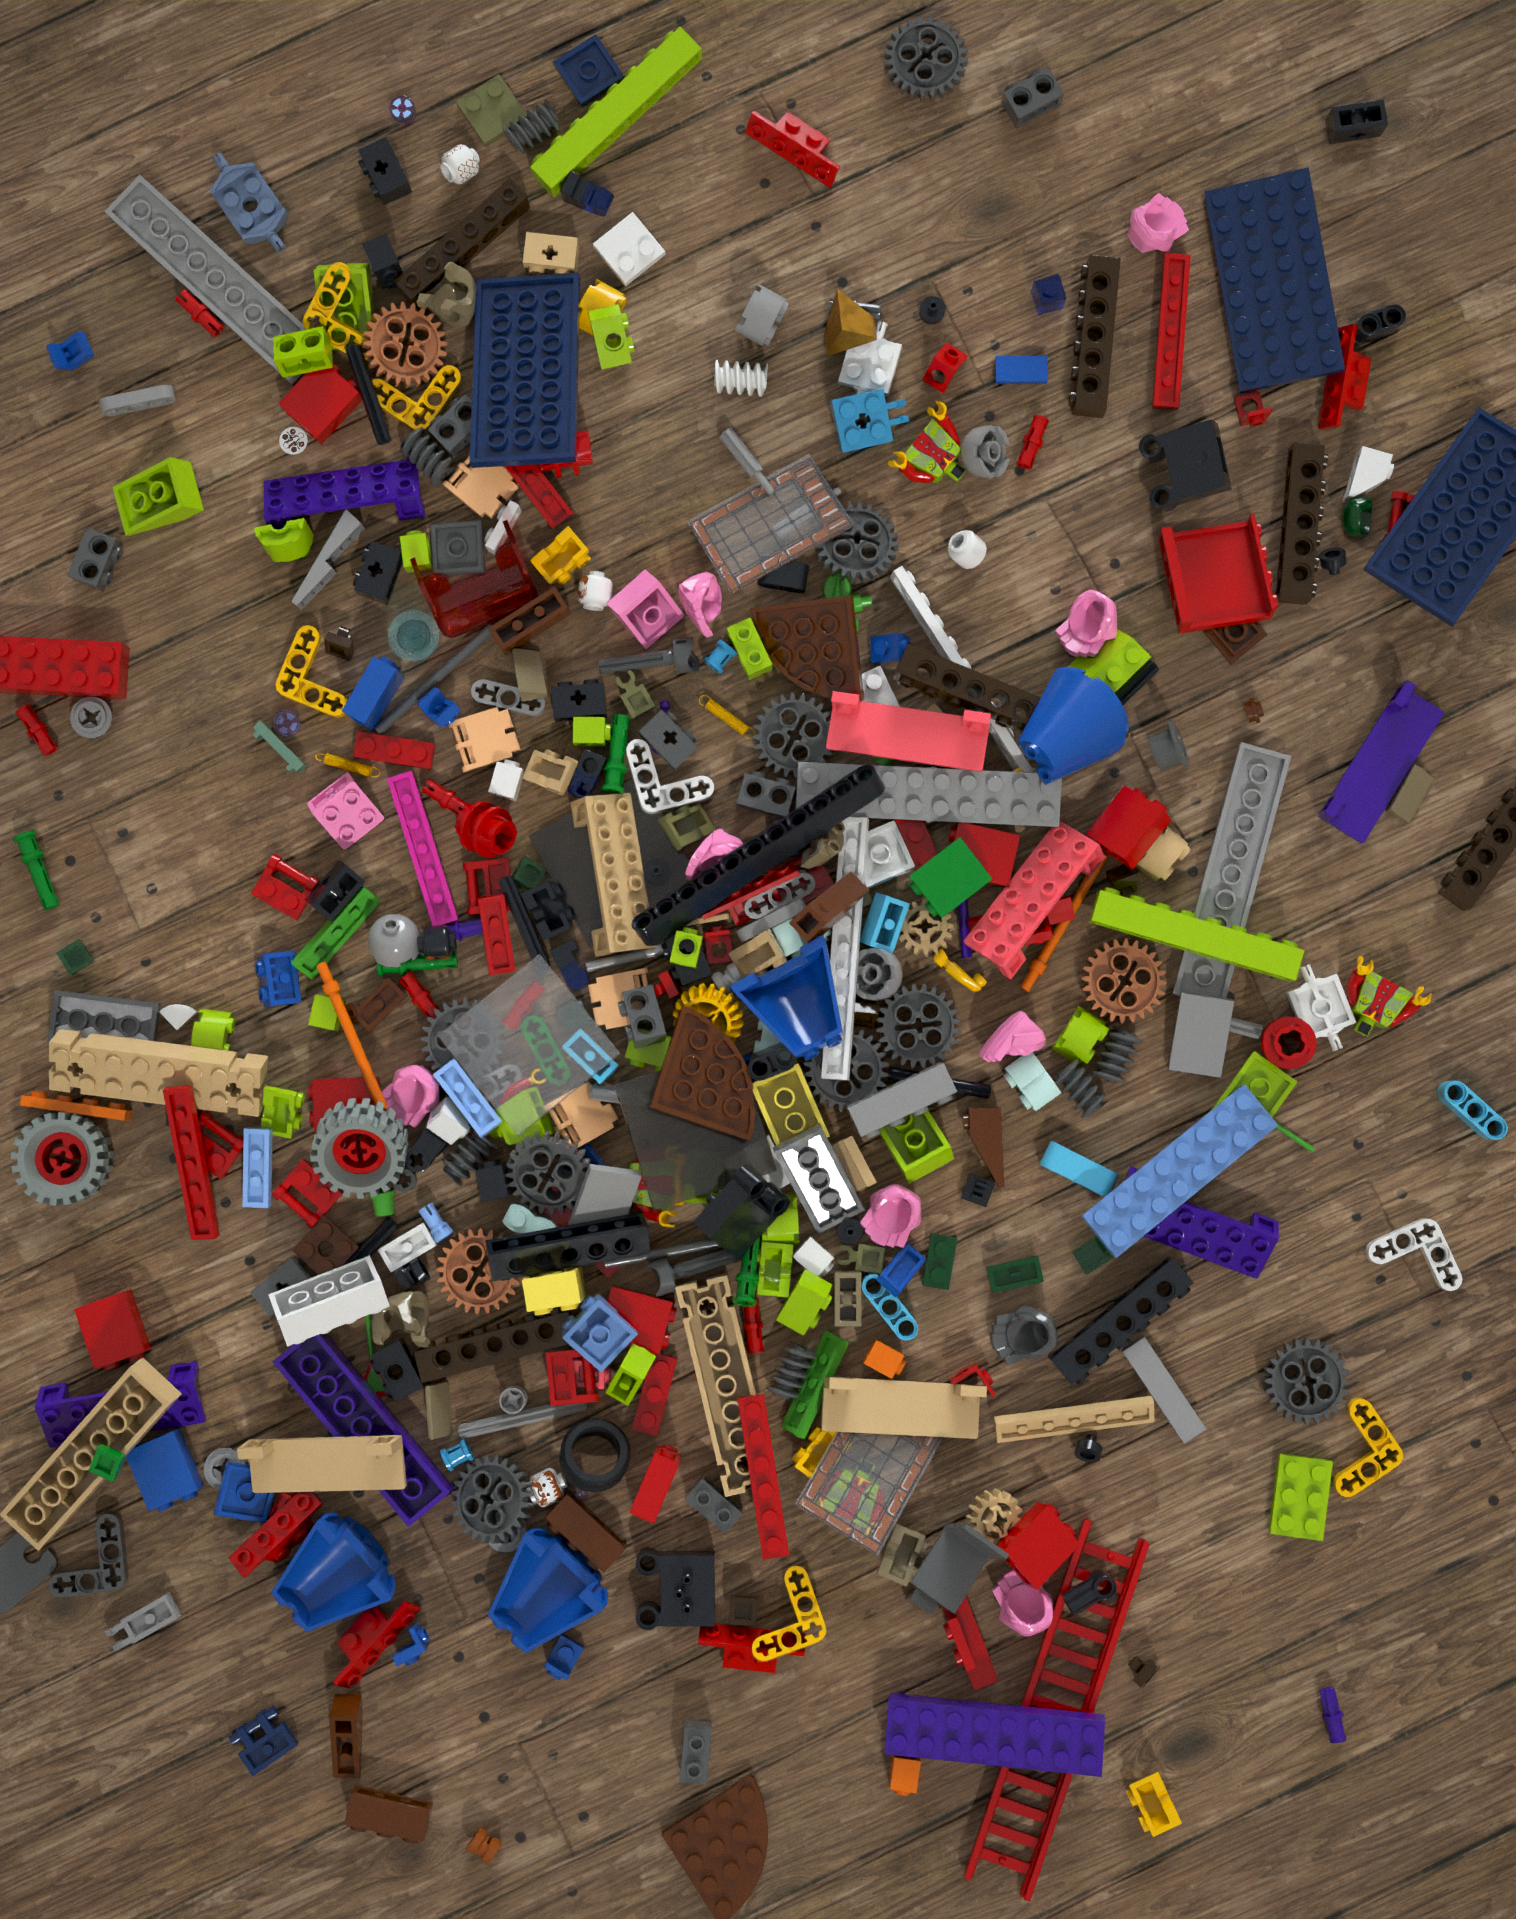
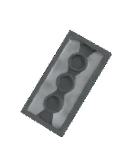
(103, 1016)
(818, 1178)

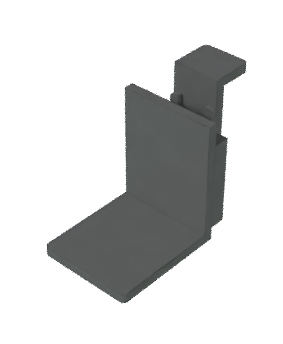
(951, 1568)

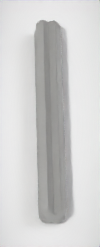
(524, 1417)

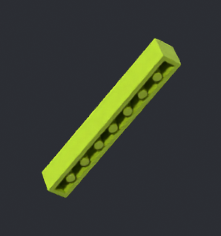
(616, 111)
(1196, 935)

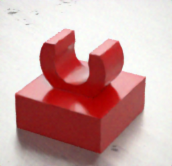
(667, 986)

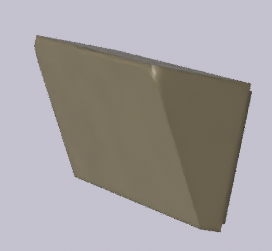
(529, 674)
(1410, 794)
(438, 1410)

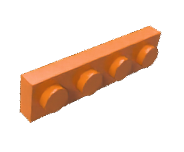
(87, 1107)

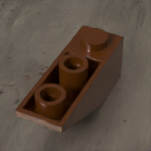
(829, 907)

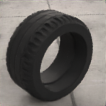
(600, 1428)

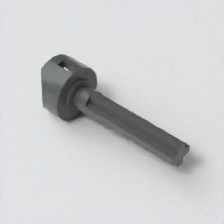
(680, 656)
(669, 1274)

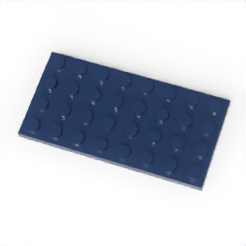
(1274, 281)
(525, 370)
(1455, 523)

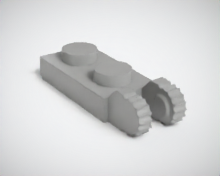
(145, 1620)

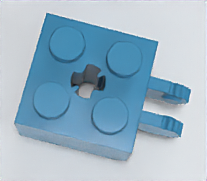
(878, 425)

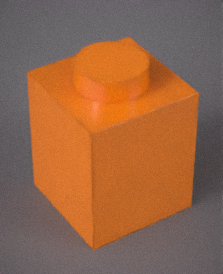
(884, 1358)
(904, 1775)

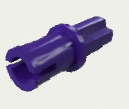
(466, 929)
(1332, 1715)

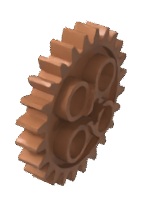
(382, 338)
(1103, 967)
(459, 1257)

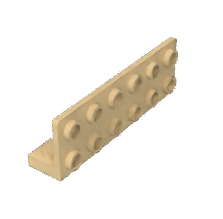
(616, 869)
(901, 1407)
(325, 1463)

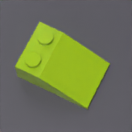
(356, 303)
(158, 496)
(917, 1146)

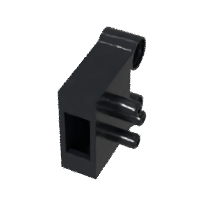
(1193, 461)
(742, 1211)
(685, 1588)

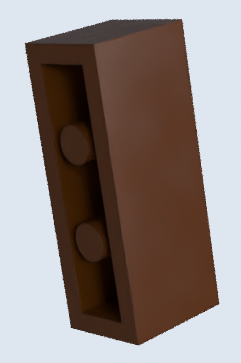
(530, 620)
(585, 1532)
(388, 1814)

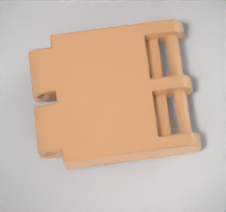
(481, 487)
(485, 738)
(608, 992)
(583, 1117)

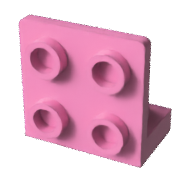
(345, 811)

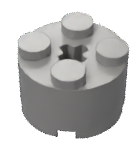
(760, 314)

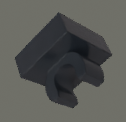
(977, 1190)

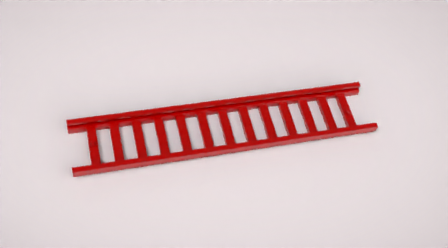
(1091, 1691)

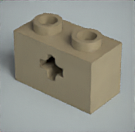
(847, 1298)

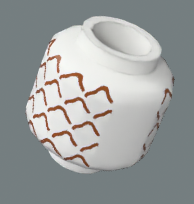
(460, 164)

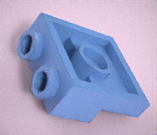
(598, 1332)

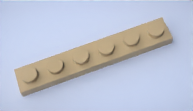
(1074, 1419)

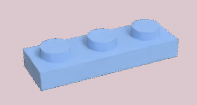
(467, 1098)
(257, 1167)

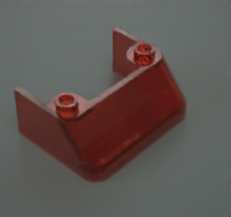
(480, 597)

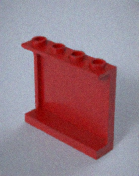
(1217, 575)

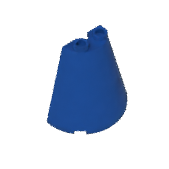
(1073, 725)
(797, 1001)
(335, 1574)
(546, 1591)

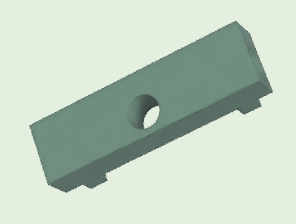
(263, 731)

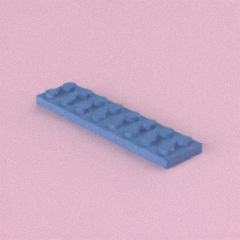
(1179, 1171)

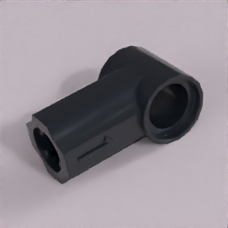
(1086, 1593)

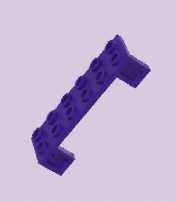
(344, 490)
(1381, 763)
(1218, 1237)
(62, 1415)

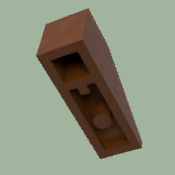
(986, 1135)
(346, 1735)

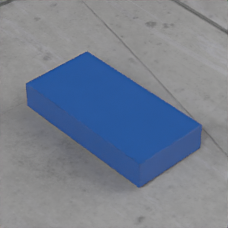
(1021, 370)
(901, 1269)

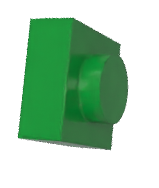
(107, 1463)

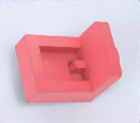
(600, 1378)

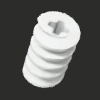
(740, 378)

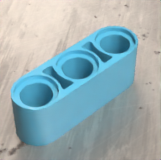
(1483, 1115)
(1078, 1169)
(895, 1318)

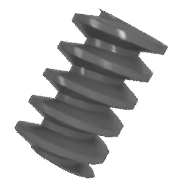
(532, 127)
(426, 457)
(1117, 1056)
(1080, 1088)
(468, 1157)
(792, 1371)

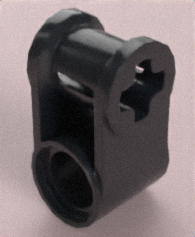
(429, 1146)

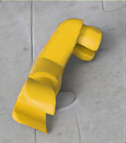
(958, 973)

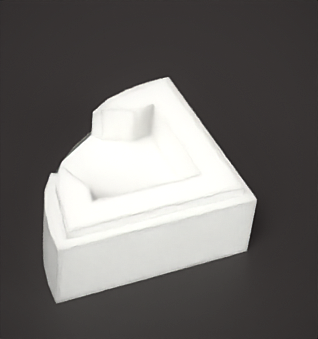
(178, 1015)

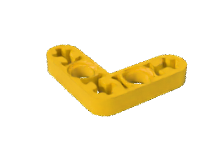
(325, 312)
(415, 409)
(302, 685)
(1377, 1447)
(803, 1618)

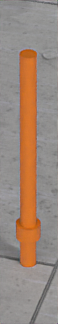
(1038, 965)
(332, 989)

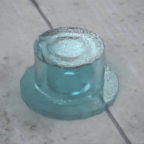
(413, 635)

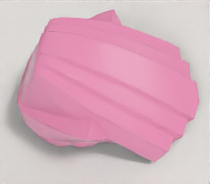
(1156, 225)
(701, 600)
(1088, 624)
(710, 851)
(1014, 1037)
(412, 1094)
(892, 1216)
(1021, 1606)

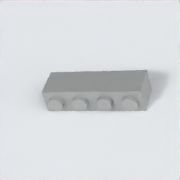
(901, 1099)

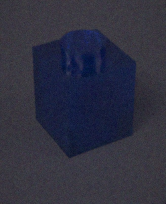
(1048, 294)

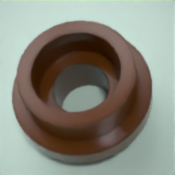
(1253, 710)

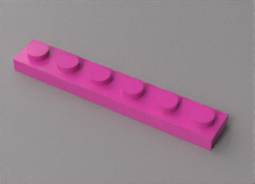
(422, 849)

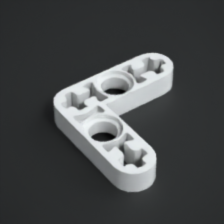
(662, 792)
(1426, 1245)

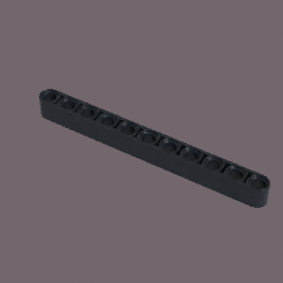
(758, 855)

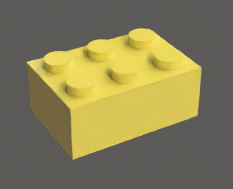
(787, 1104)
(554, 1290)

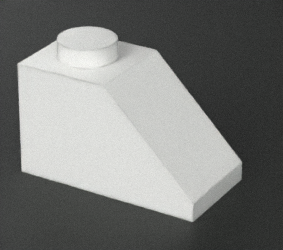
(1368, 472)

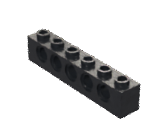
(557, 1240)
(1085, 1339)

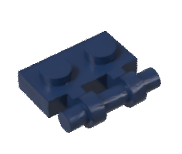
(267, 1748)

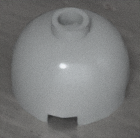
(985, 451)
(393, 940)
(878, 974)

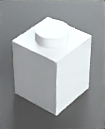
(506, 780)
(448, 1121)
(814, 1257)

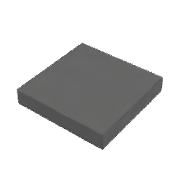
(458, 548)

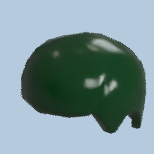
(1357, 516)

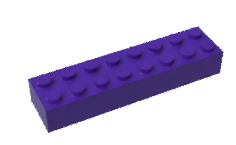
(353, 1408)
(995, 1734)

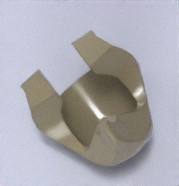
(453, 297)
(407, 1314)

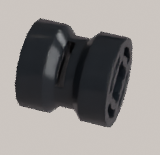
(412, 1275)

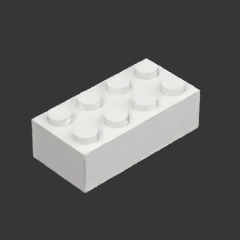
(329, 1300)

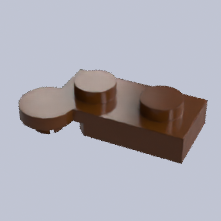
(376, 1005)

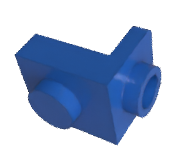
(71, 352)
(887, 647)
(438, 708)
(410, 1652)

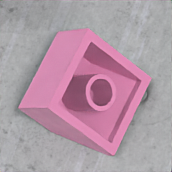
(645, 609)

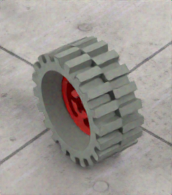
(340, 1157)
(55, 1185)

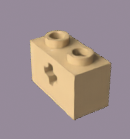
(540, 246)

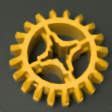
(696, 999)

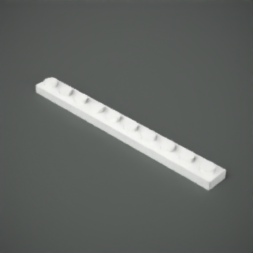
(947, 648)
(846, 949)

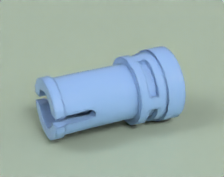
(439, 1229)

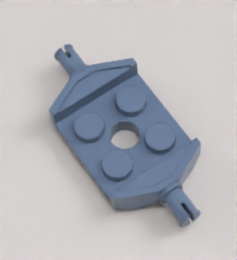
(243, 184)

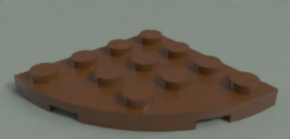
(813, 643)
(705, 1078)
(723, 1846)

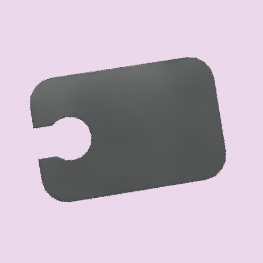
(20, 1575)

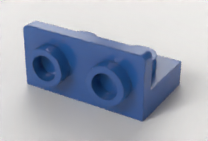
(277, 979)

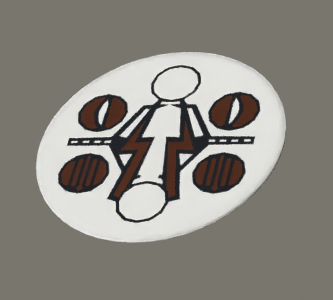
(293, 440)

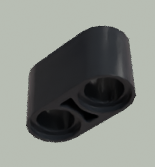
(1379, 324)
(789, 578)
(774, 1064)

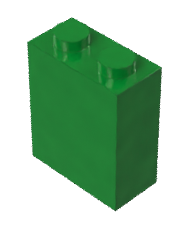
(949, 878)

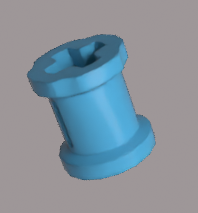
(720, 656)
(457, 1454)

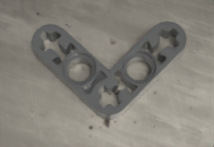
(102, 1572)

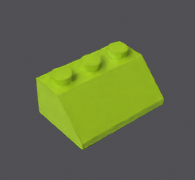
(1115, 661)

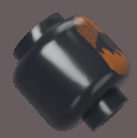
(437, 942)

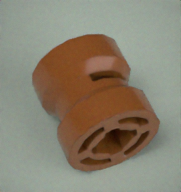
(483, 1845)

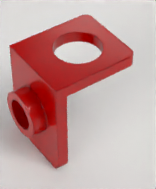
(948, 361)
(1253, 418)
(716, 935)
(984, 1376)

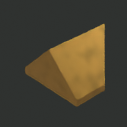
(848, 325)

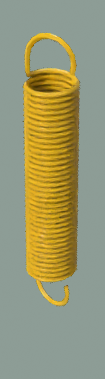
(727, 717)
(347, 764)

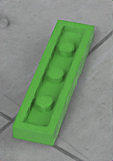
(335, 932)
(804, 1409)

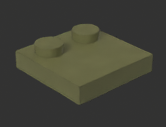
(490, 109)

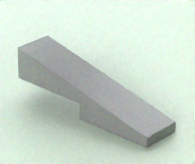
(321, 572)
(1163, 1389)

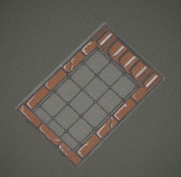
(762, 531)
(866, 1483)

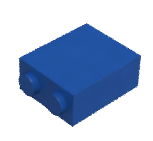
(373, 692)
(164, 1470)

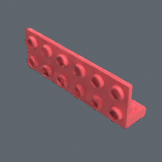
(908, 733)
(1032, 896)

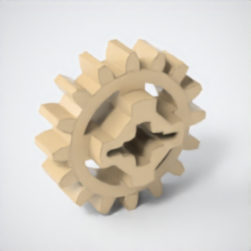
(936, 928)
(994, 1518)

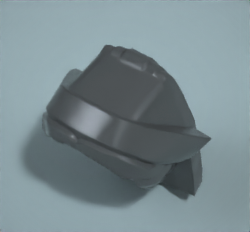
(1023, 1335)

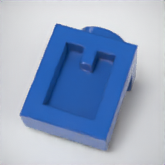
(563, 1657)

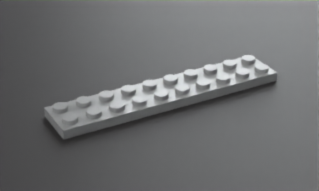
(203, 268)
(945, 794)
(1235, 860)

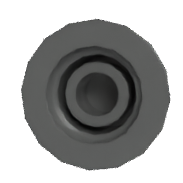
(1169, 748)

